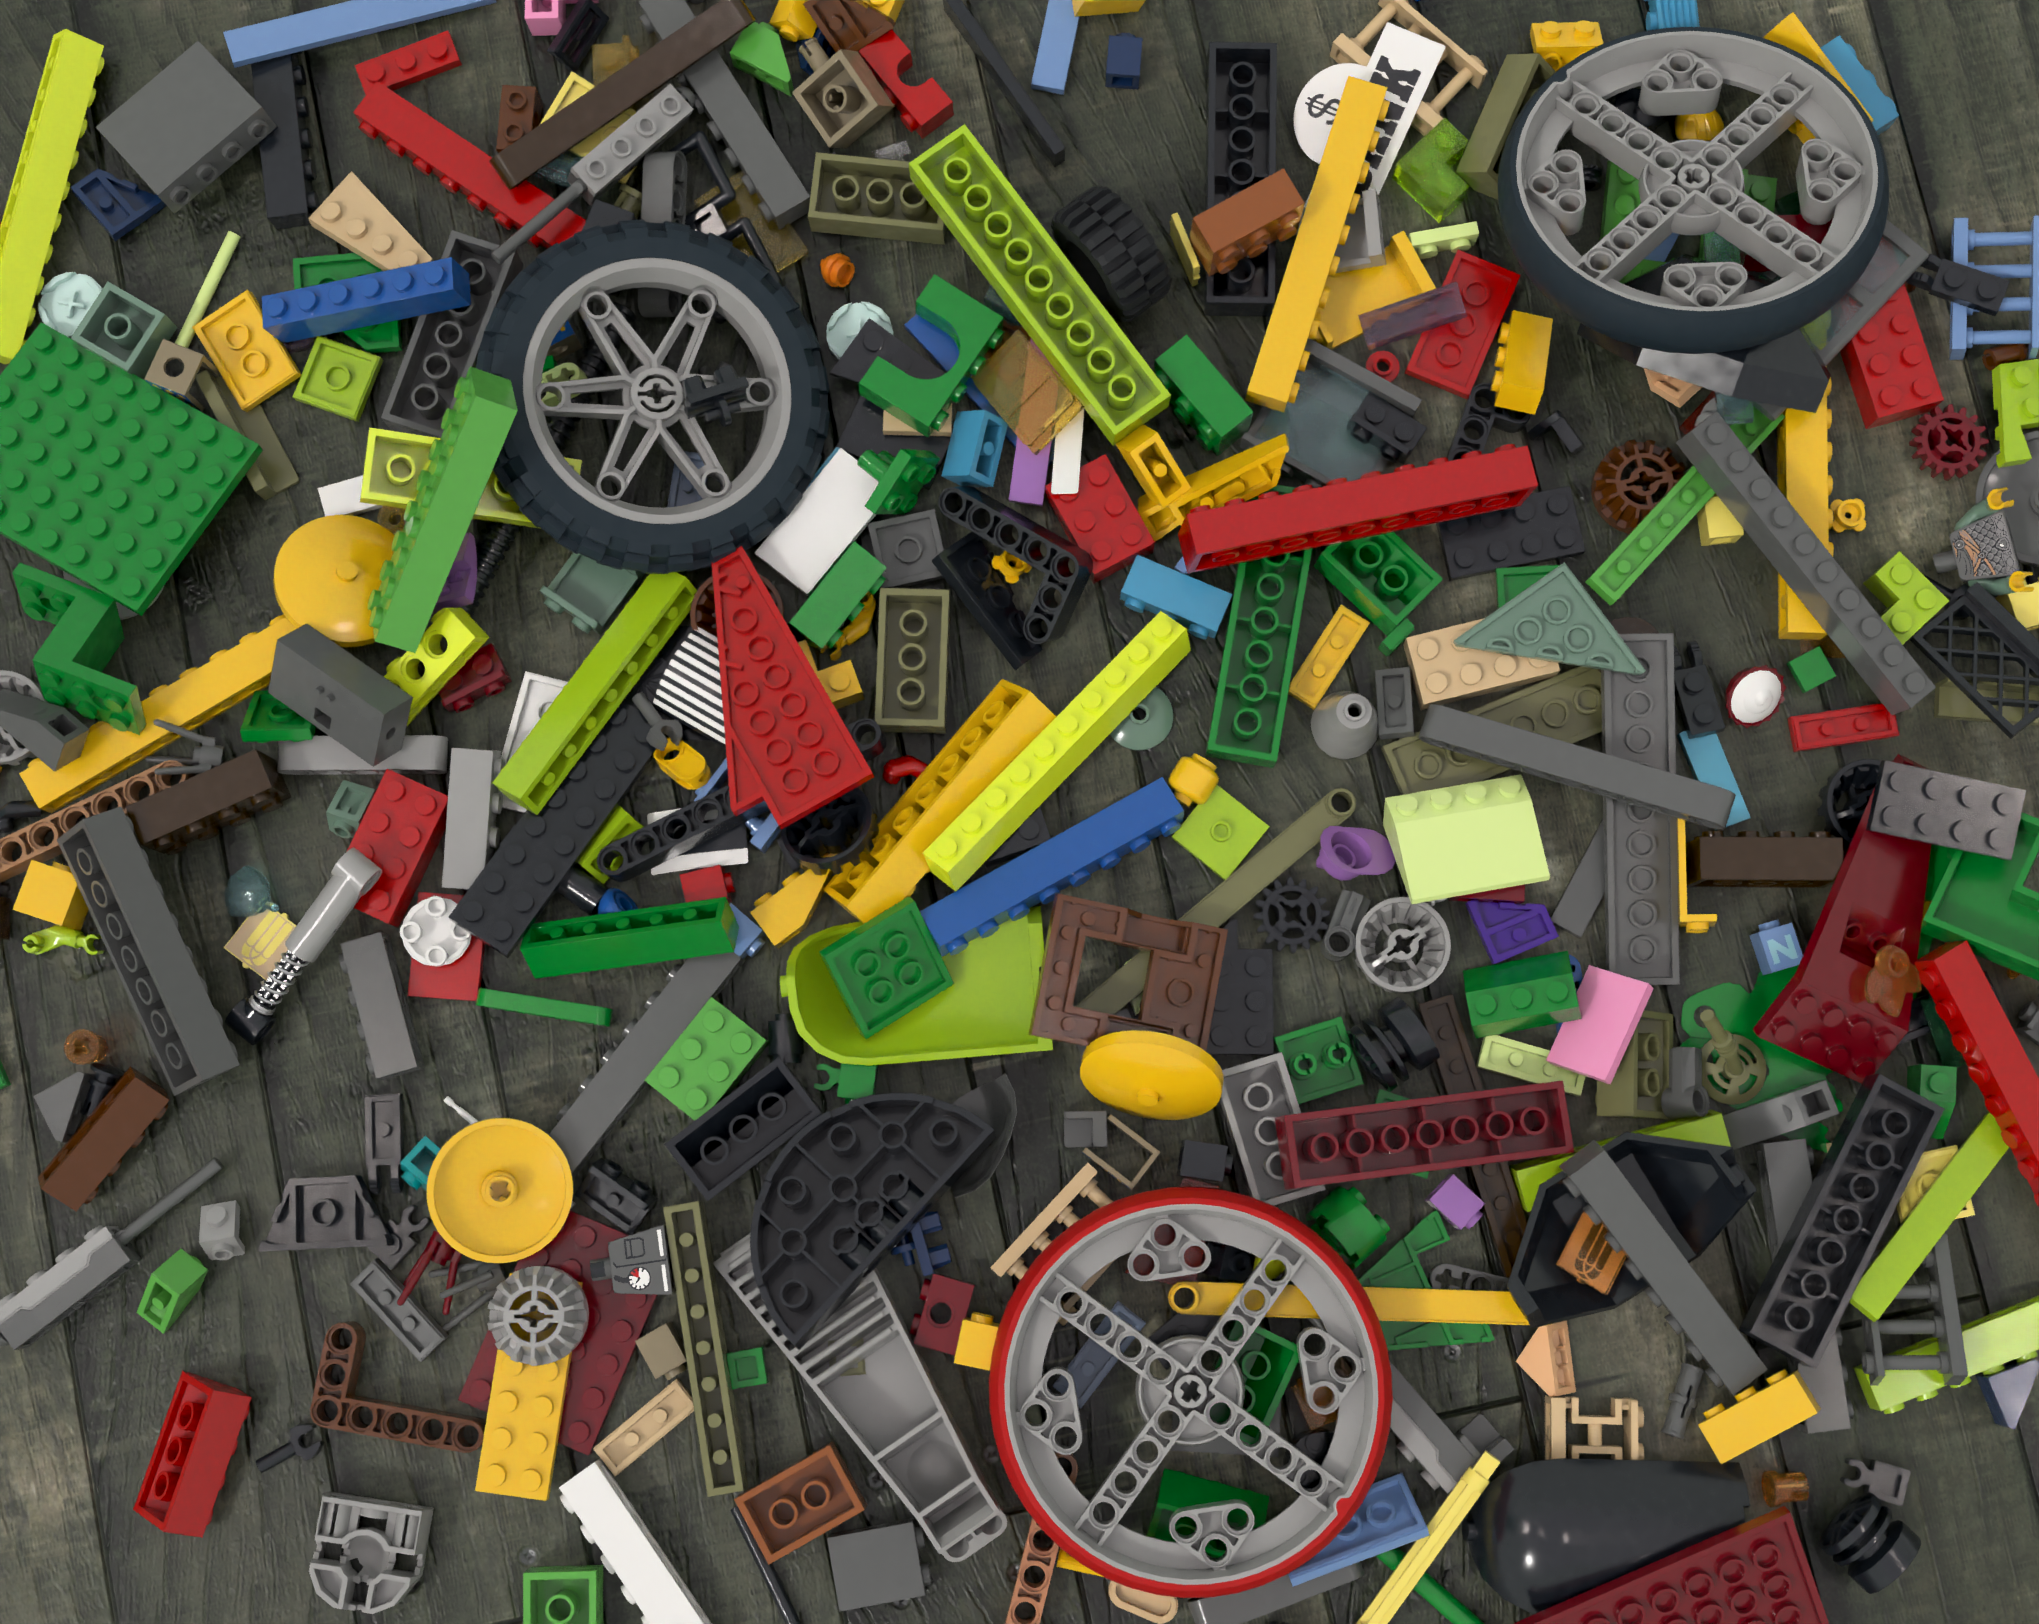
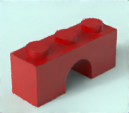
(921, 106)

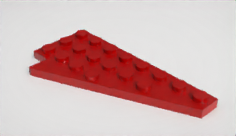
(778, 719)

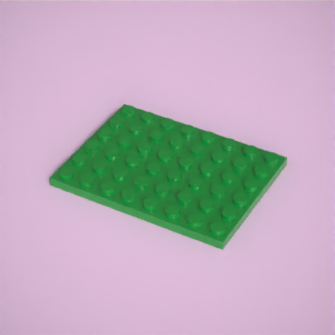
(108, 469)

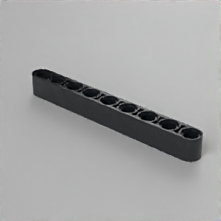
(693, 817)

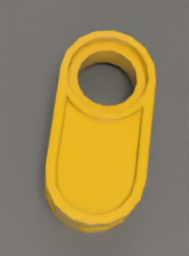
(686, 768)

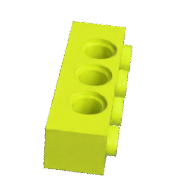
(463, 641)

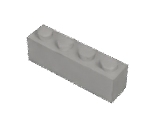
(471, 815)

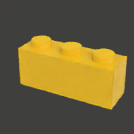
(1522, 362)
(1758, 1415)

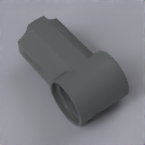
(1344, 923)
(1685, 1093)

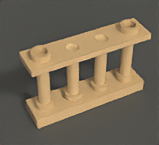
(1468, 66)
(1037, 1236)

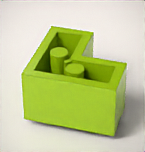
(1906, 594)

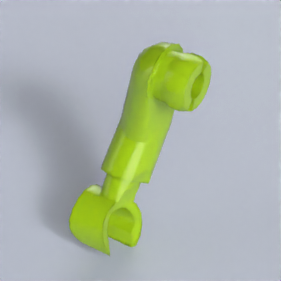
(58, 936)

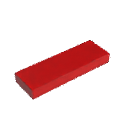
(1842, 727)

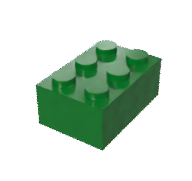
(1202, 396)

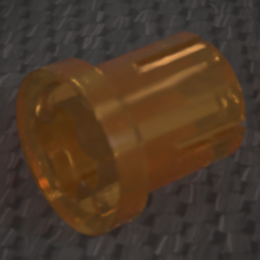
(76, 1051)
(1784, 1487)

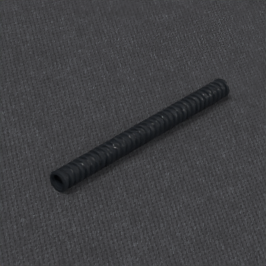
(499, 535)

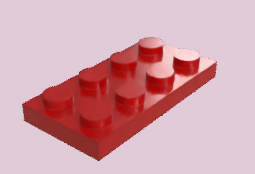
(1455, 351)

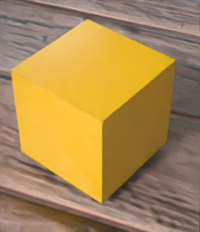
(52, 895)

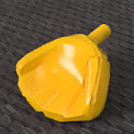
(1698, 126)

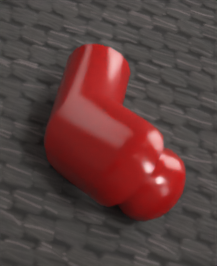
(901, 767)

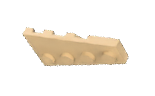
(366, 227)

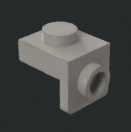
(221, 1230)

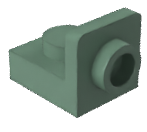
(348, 808)

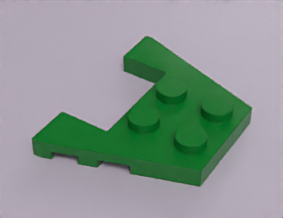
(1402, 1269)

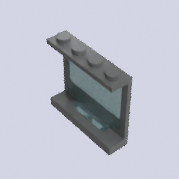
(1318, 419)

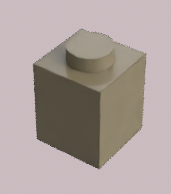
(663, 1351)

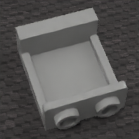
(1365, 238)

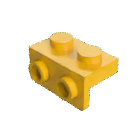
(1564, 41)

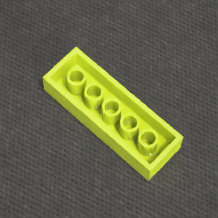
(396, 462)

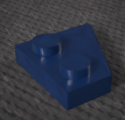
(116, 202)

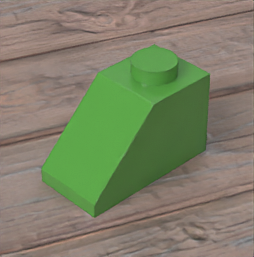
(762, 56)
(171, 1289)

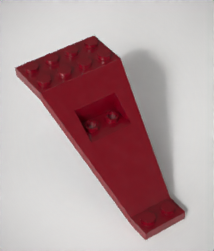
(1824, 1004)

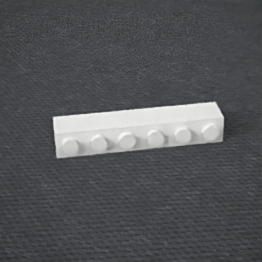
(629, 1548)

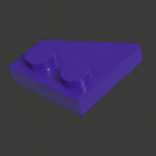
(1510, 927)

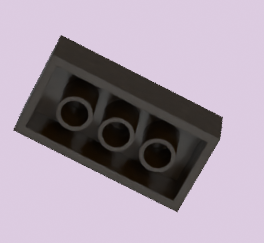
(208, 803)
(1763, 861)

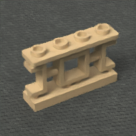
(1556, 1428)

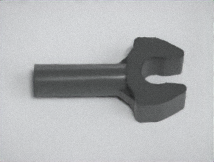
(658, 725)

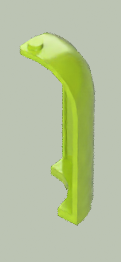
(976, 1016)

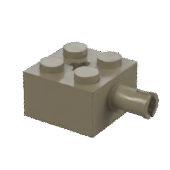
(840, 95)

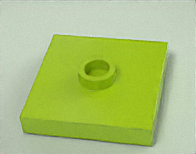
(338, 378)
(1220, 833)

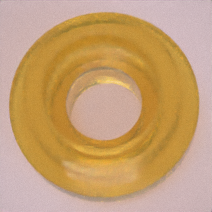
(385, 515)

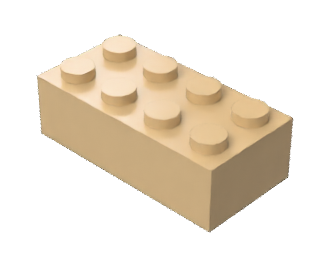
(1455, 673)

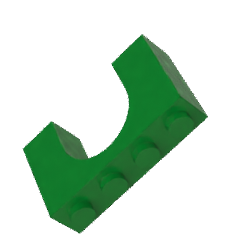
(925, 401)

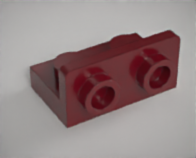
(479, 677)

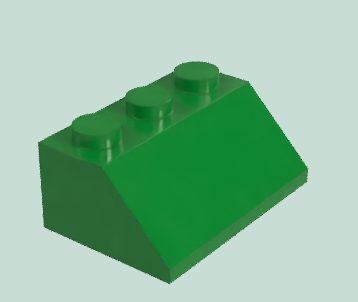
(1379, 577)
(838, 598)
(1521, 994)
(1266, 1368)
(1183, 1490)

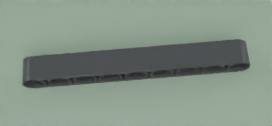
(1577, 766)

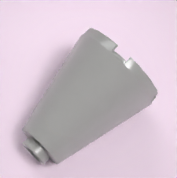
(1345, 724)

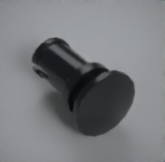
(100, 1085)

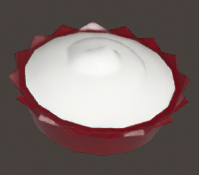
(1754, 695)

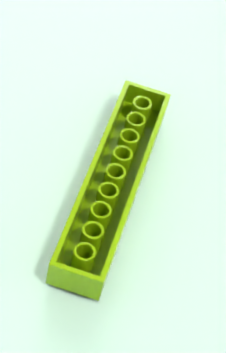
(1039, 284)

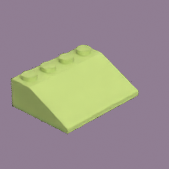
(1465, 839)

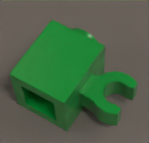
(852, 1080)

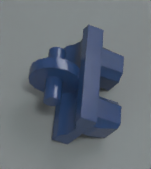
(928, 1257)

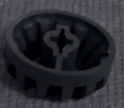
(1855, 775)
(831, 831)

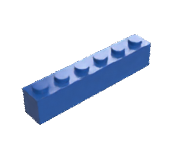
(366, 300)

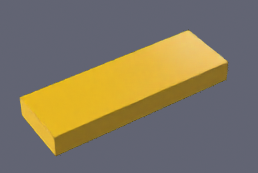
(1327, 657)

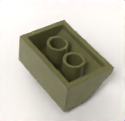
(1641, 1073)

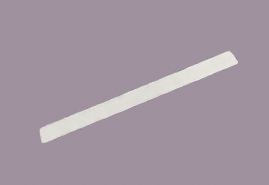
(1068, 457)

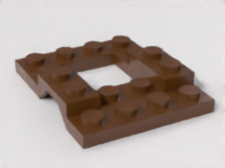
(1177, 985)

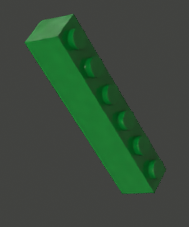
(630, 938)

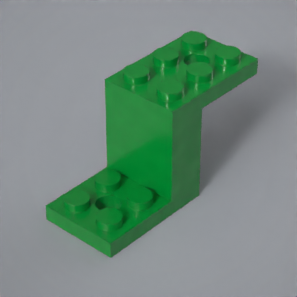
(79, 649)

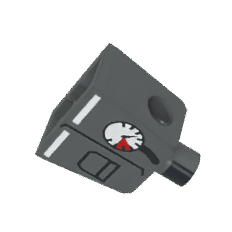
(638, 1264)

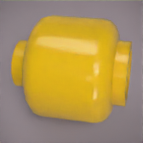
(1193, 780)

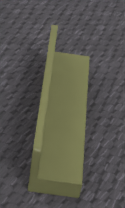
(273, 468)
(1954, 704)

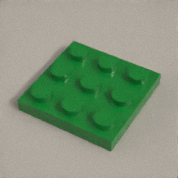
(886, 967)

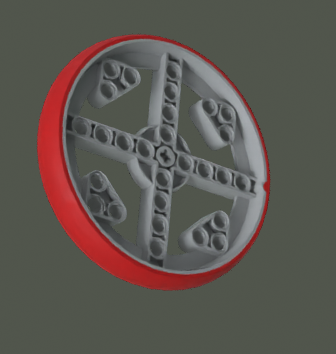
(1361, 1397)

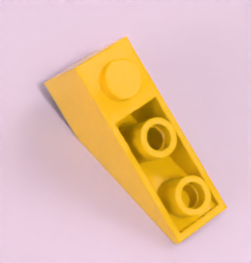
(791, 908)

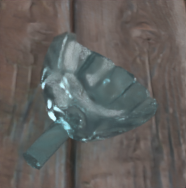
(248, 893)

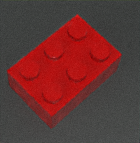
(1102, 519)

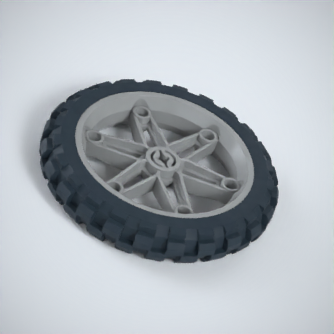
(726, 282)

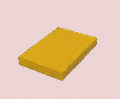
(245, 353)

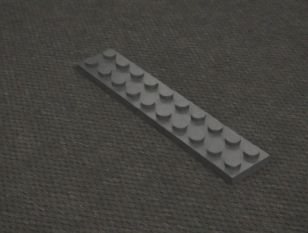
(1639, 841)

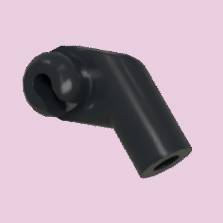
(15, 810)

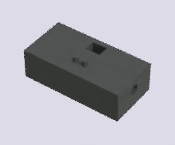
(339, 694)

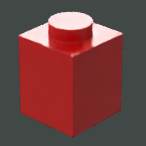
(707, 884)

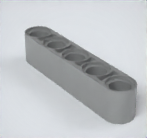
(328, 757)

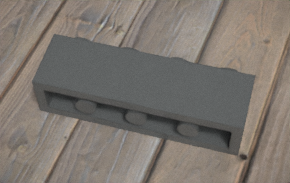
(381, 1006)

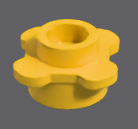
(1852, 506)
(1011, 573)

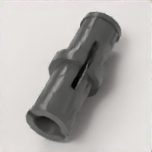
(1682, 1401)

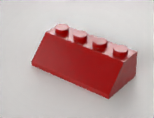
(192, 1455)

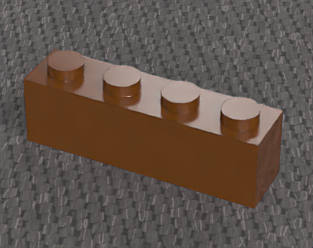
(104, 1139)

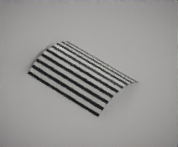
(693, 687)

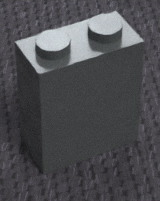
(878, 1564)

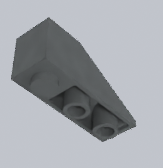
(43, 728)
(1780, 1114)

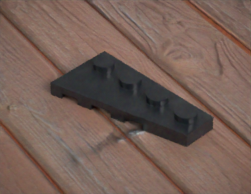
(979, 586)

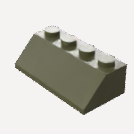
(1514, 86)

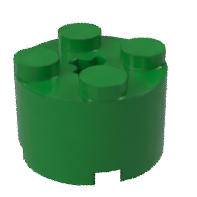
(1348, 1225)

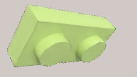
(1454, 237)

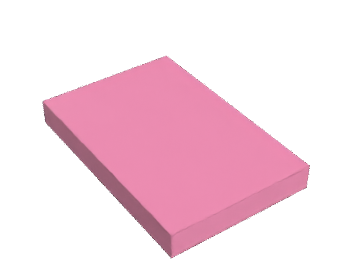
(1609, 1014)

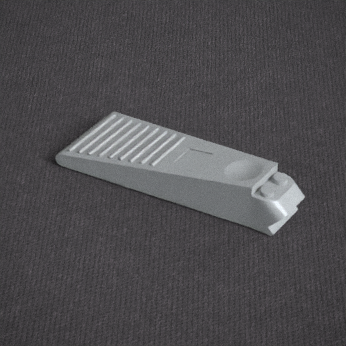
(889, 1411)

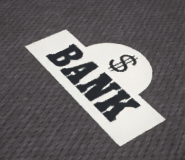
(1399, 62)

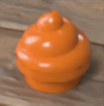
(837, 270)

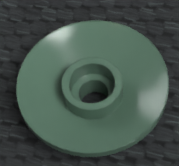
(1151, 730)

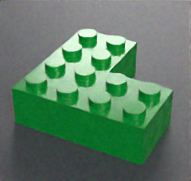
(1989, 906)

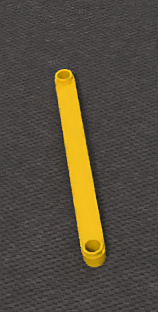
(1388, 1303)

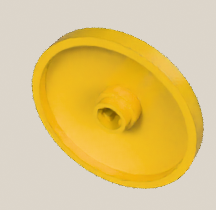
(329, 574)
(1151, 1075)
(499, 1190)

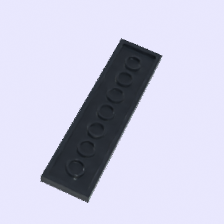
(549, 845)

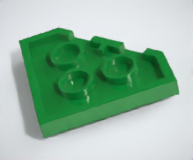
(331, 268)

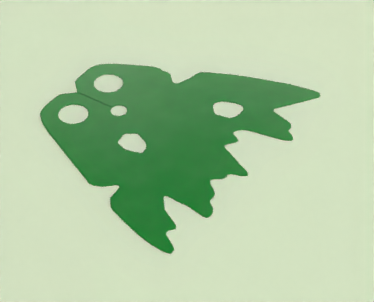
(1739, 1014)

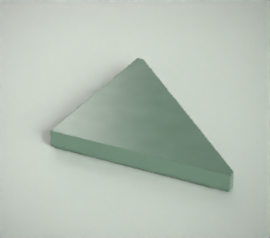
(1554, 624)

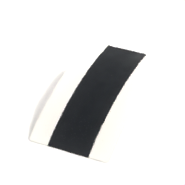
(722, 850)

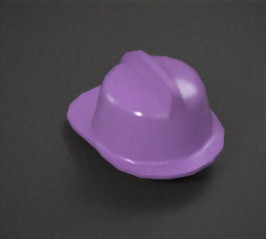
(1354, 852)

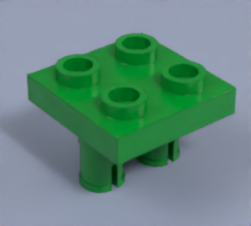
(898, 478)
(1319, 1060)

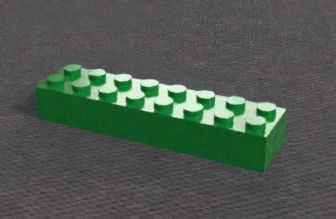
(1258, 657)

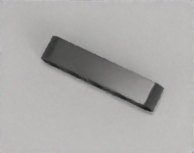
(663, 200)
(1267, 1598)

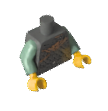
(1985, 549)

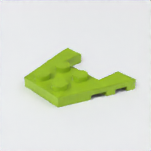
(2018, 408)

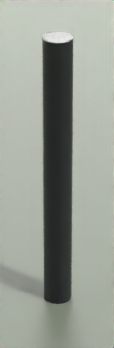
(767, 1571)

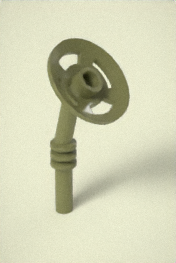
(1729, 1063)

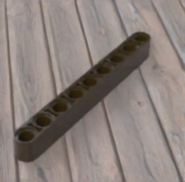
(621, 91)

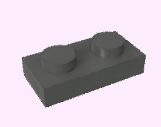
(1395, 703)

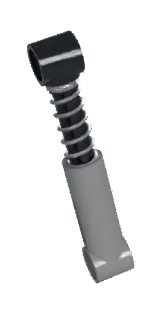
(350, 880)

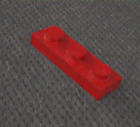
(410, 63)

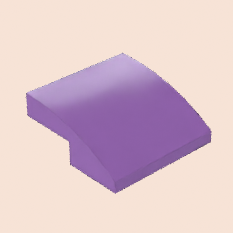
(462, 578)

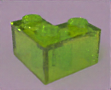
(1427, 171)

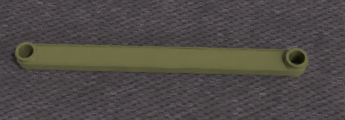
(1230, 895)

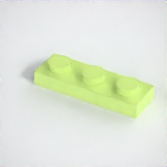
(1525, 1063)

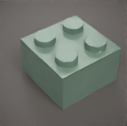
(123, 330)

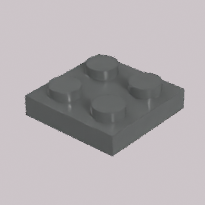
(907, 547)

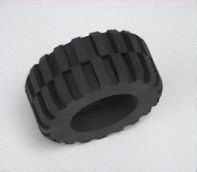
(1112, 252)

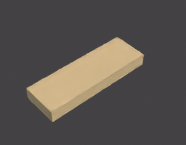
(645, 1427)

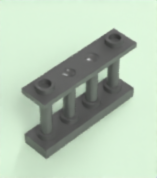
(1944, 1325)

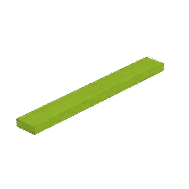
(1929, 1219)

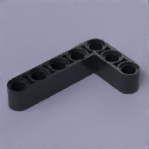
(1028, 550)

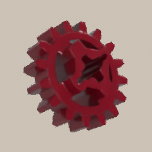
(1960, 454)

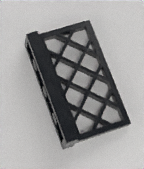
(2009, 635)

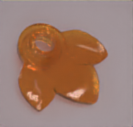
(1891, 979)

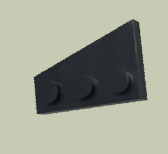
(875, 342)

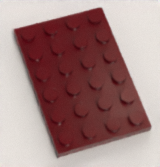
(607, 1345)

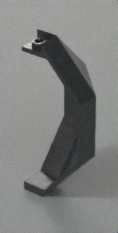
(1774, 373)
(1683, 1183)

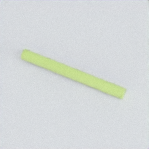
(208, 288)

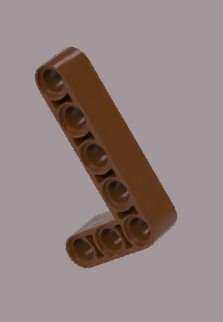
(383, 1411)

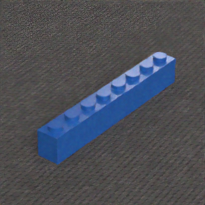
(1053, 867)

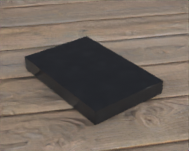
(865, 433)

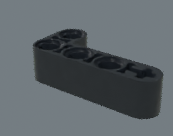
(1482, 420)

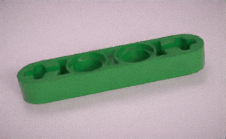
(544, 1007)

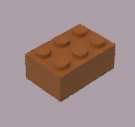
(1246, 223)
(800, 1502)

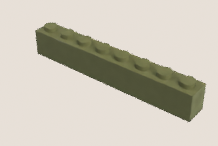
(705, 1348)

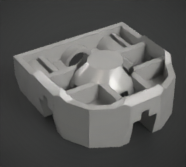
(376, 1550)

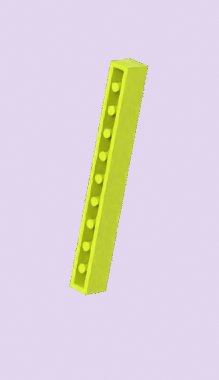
(42, 180)
(1057, 751)

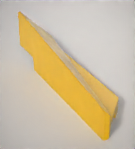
(1232, 478)

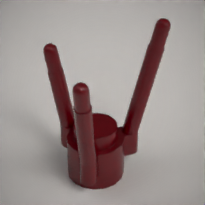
(438, 1252)

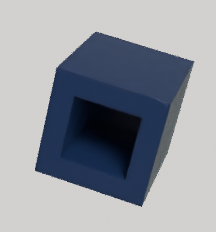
(1123, 61)

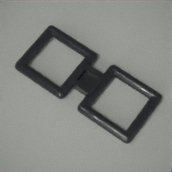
(709, 217)

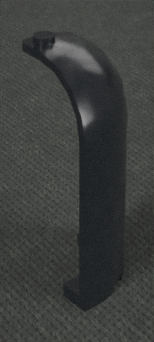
(1584, 1522)

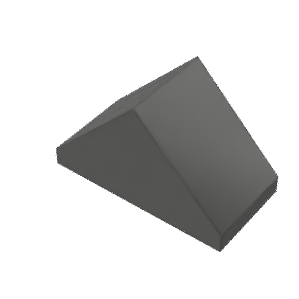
(63, 1103)

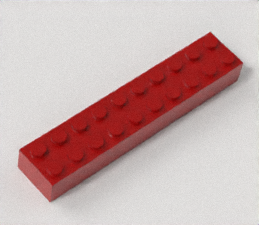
(1356, 508)

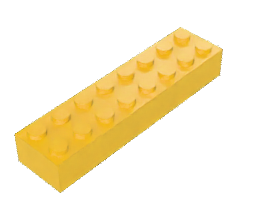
(947, 786)

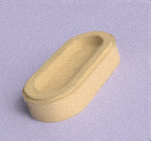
(1144, 1604)

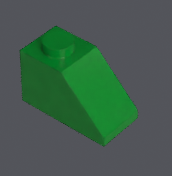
(1938, 1086)

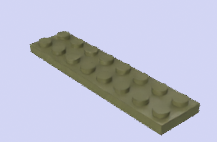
(1559, 708)

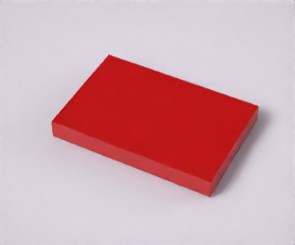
(451, 981)

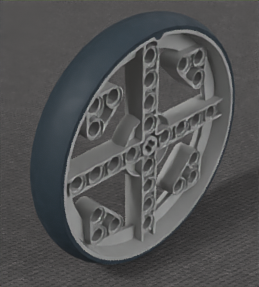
(1693, 190)

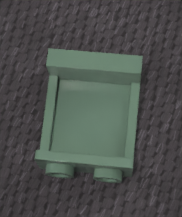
(589, 592)

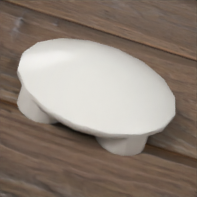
(431, 935)

